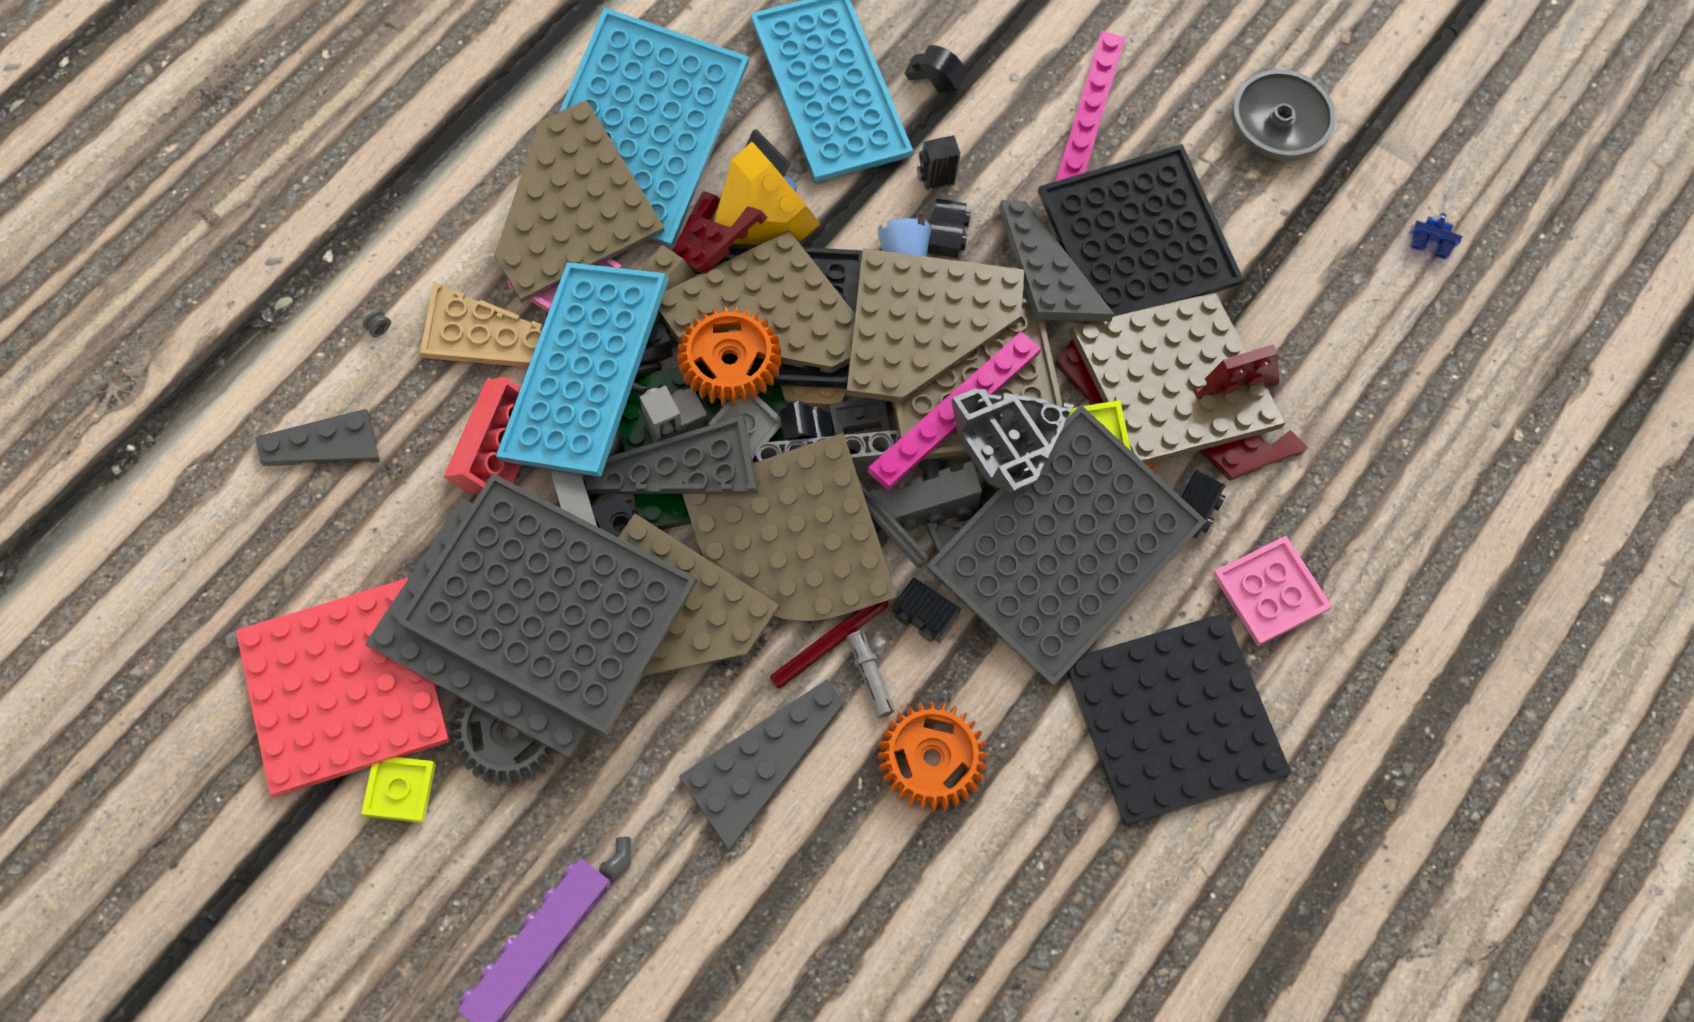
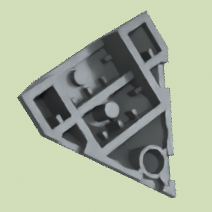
(1008, 434)

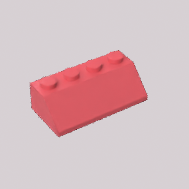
(479, 443)

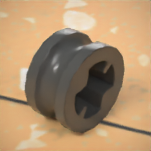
(376, 323)

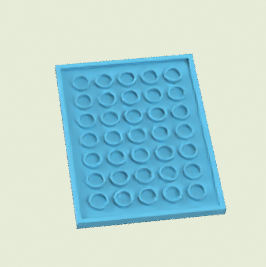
(659, 104)

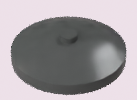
(1283, 115)

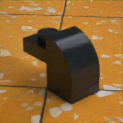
(939, 66)

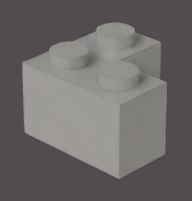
(671, 414)

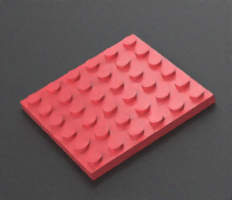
(328, 699)

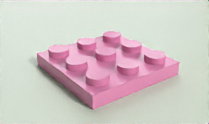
(1272, 591)

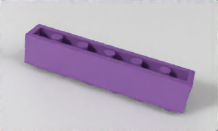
(536, 945)

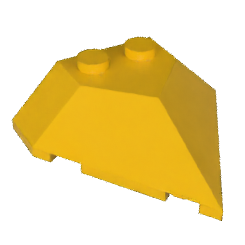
(758, 184)

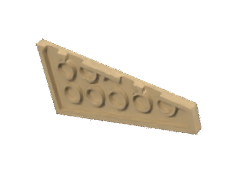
(476, 331)

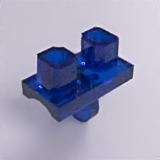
(1436, 231)

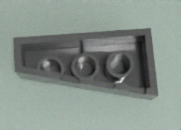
(932, 500)

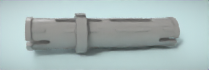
(866, 662)

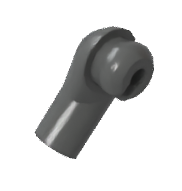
(620, 861)

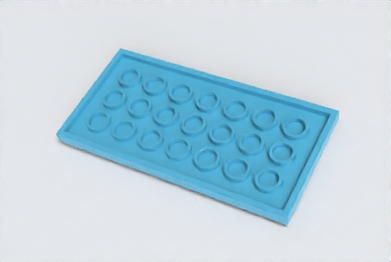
(831, 87)
(583, 369)

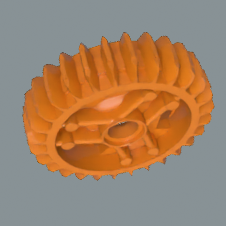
(747, 343)
(954, 749)

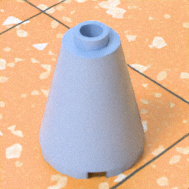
(905, 237)

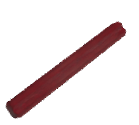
(825, 644)

